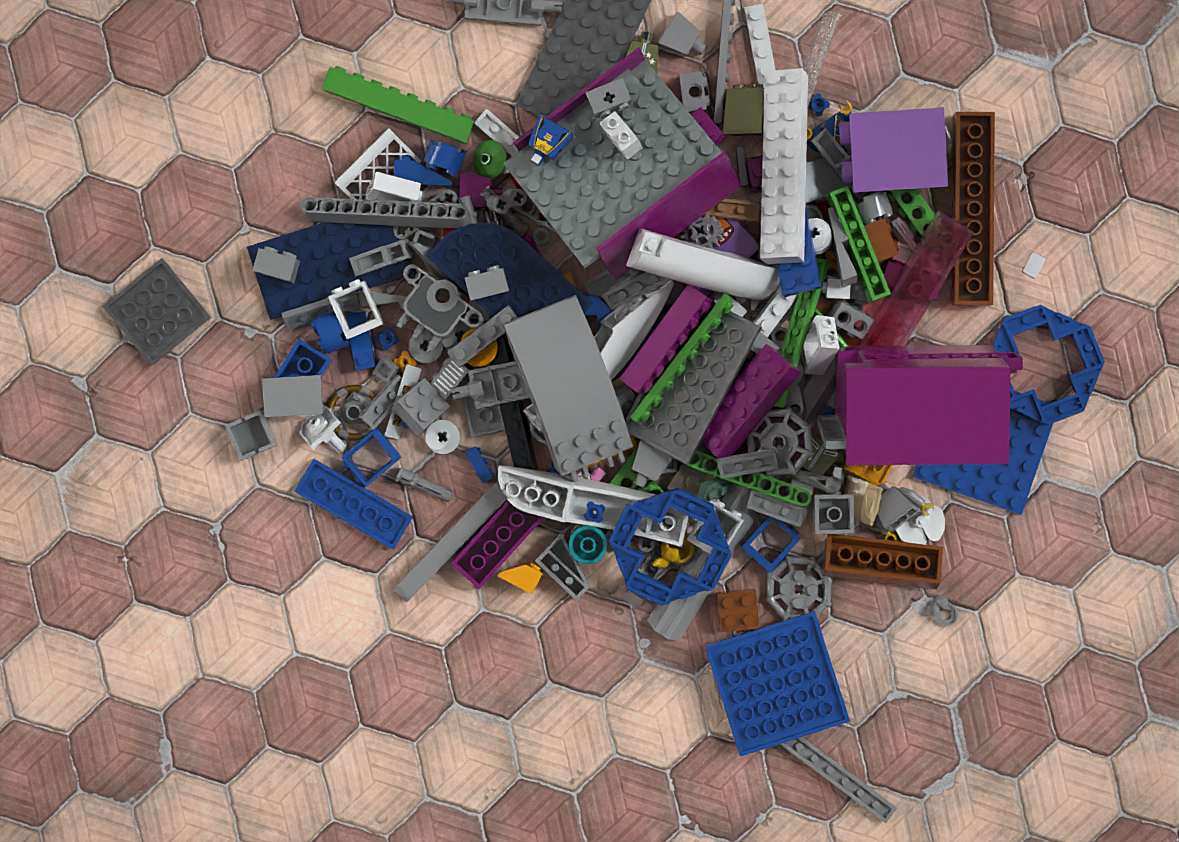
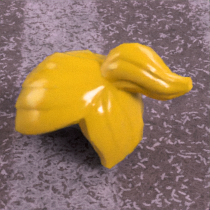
(674, 554)

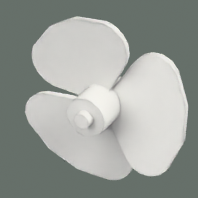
(931, 524)

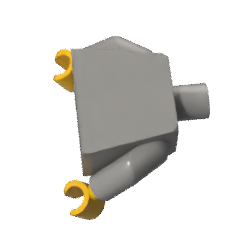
(896, 508)

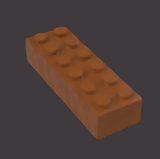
(882, 561)

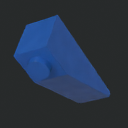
(413, 171)
(361, 344)

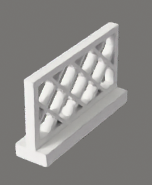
(367, 157)

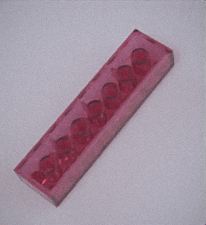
(918, 282)

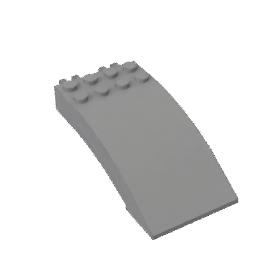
(569, 387)

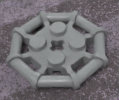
(790, 440)
(798, 577)

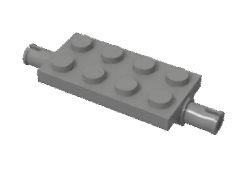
(509, 11)
(494, 385)

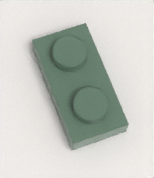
(713, 488)

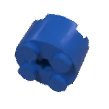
(445, 157)
(330, 332)

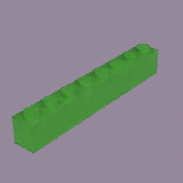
(398, 105)

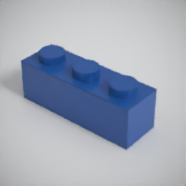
(479, 464)

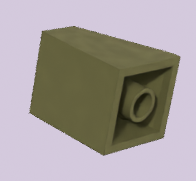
(744, 111)

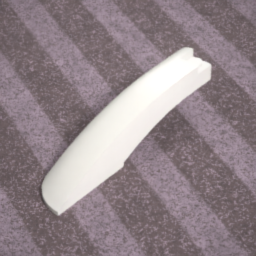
(703, 266)
(623, 333)
(566, 501)

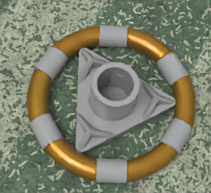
(352, 410)

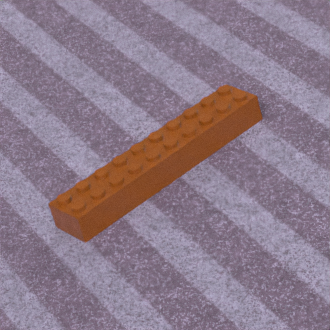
(974, 206)

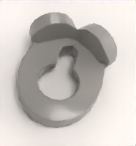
(933, 610)

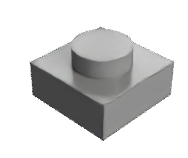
(385, 369)

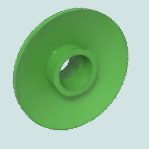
(496, 157)

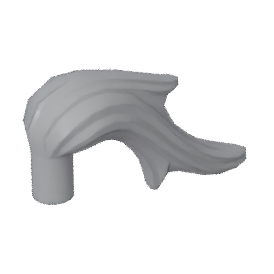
(828, 484)

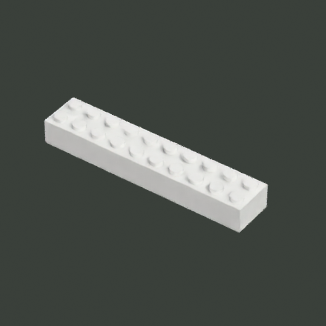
(784, 166)

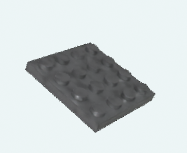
(157, 312)

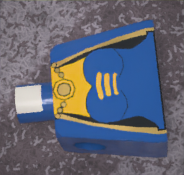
(548, 140)

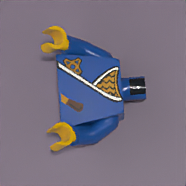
(832, 126)

